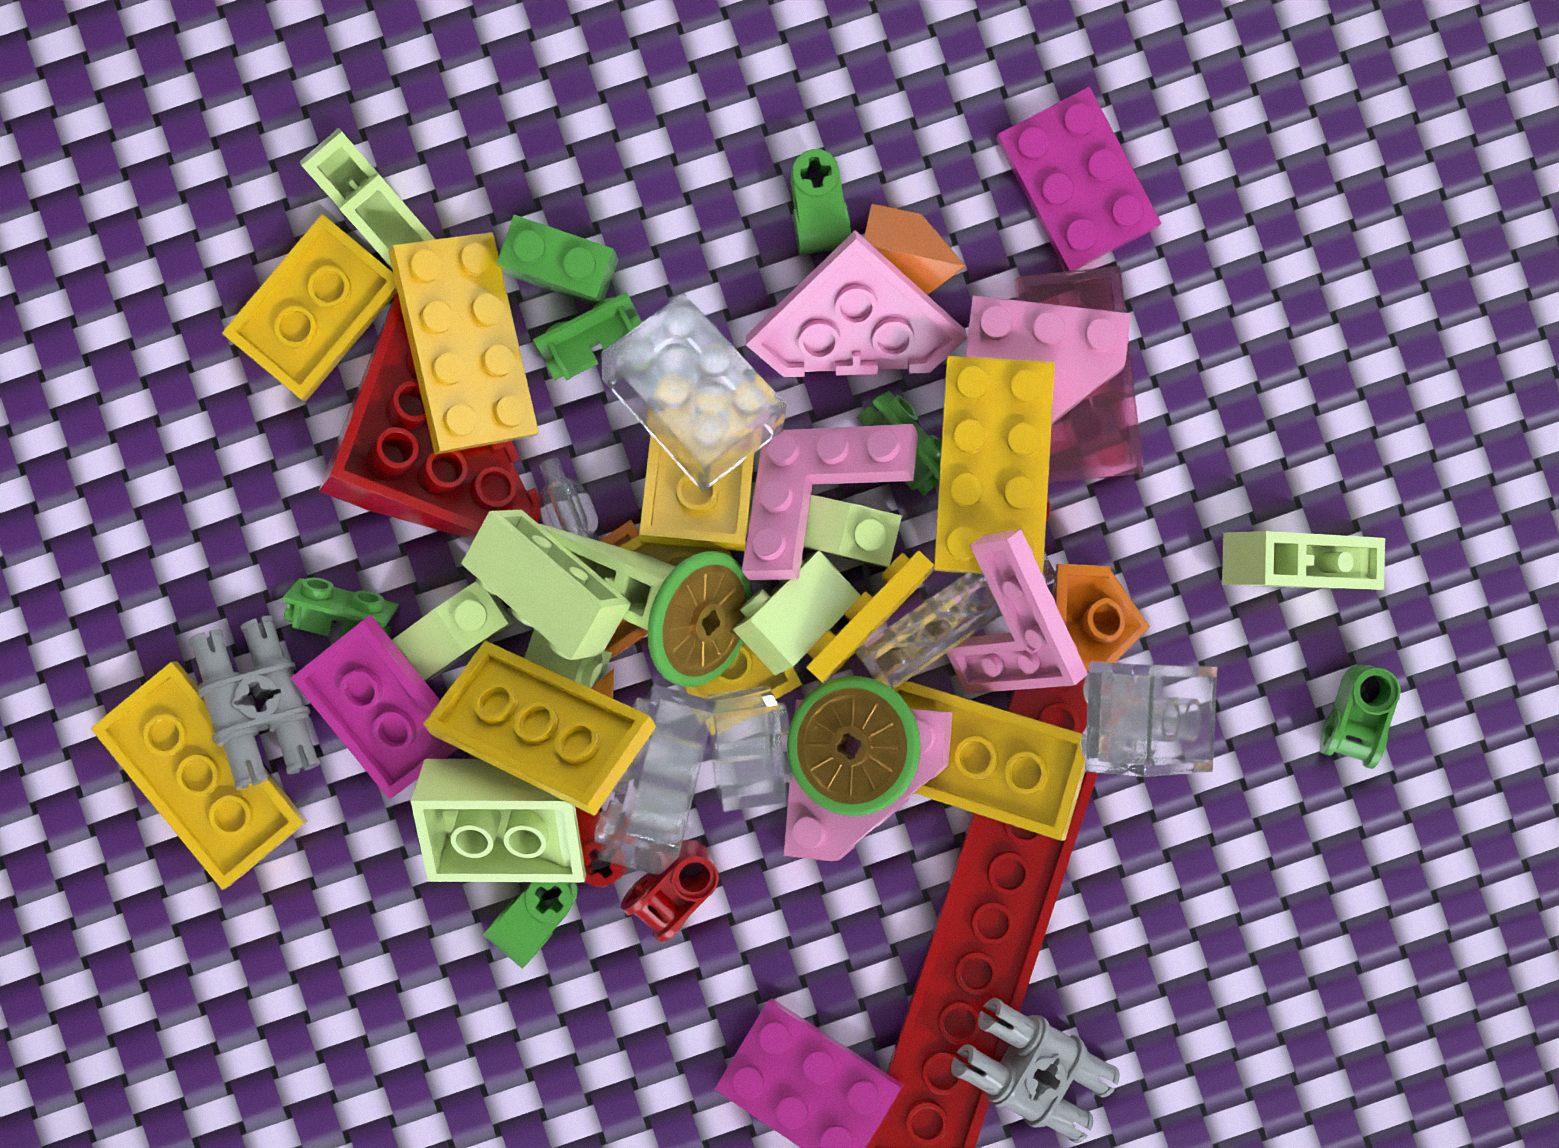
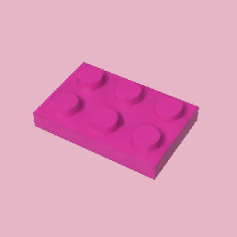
(1078, 180)
(374, 705)
(807, 1083)

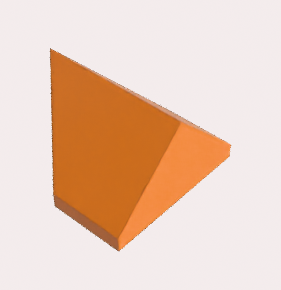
(912, 246)
(1096, 612)

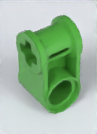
(821, 212)
(1360, 719)
(530, 920)

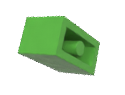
(557, 260)

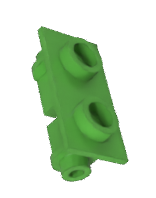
(569, 343)
(928, 456)
(317, 603)

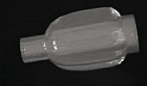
(565, 502)

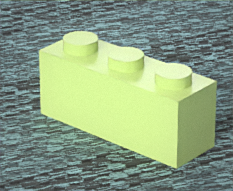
(545, 584)

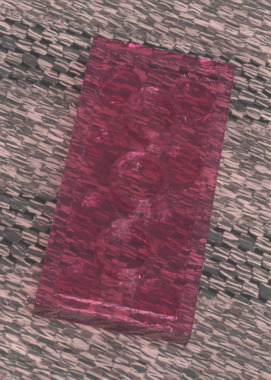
(1101, 431)

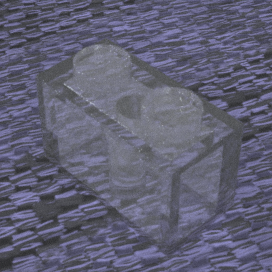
(748, 748)

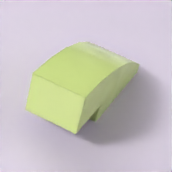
(363, 195)

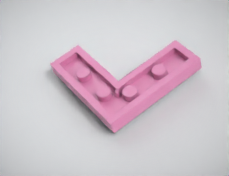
(811, 457)
(1039, 645)

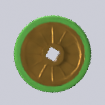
(695, 618)
(882, 764)

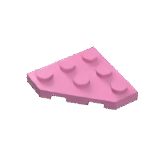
(855, 319)
(1082, 342)
(829, 836)

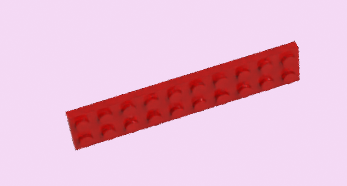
(979, 952)

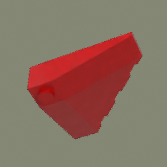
(389, 461)

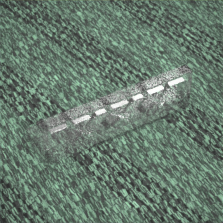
(933, 629)

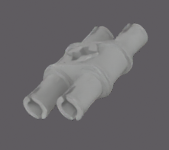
(238, 724)
(1018, 1083)

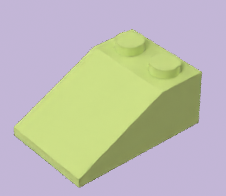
(492, 826)

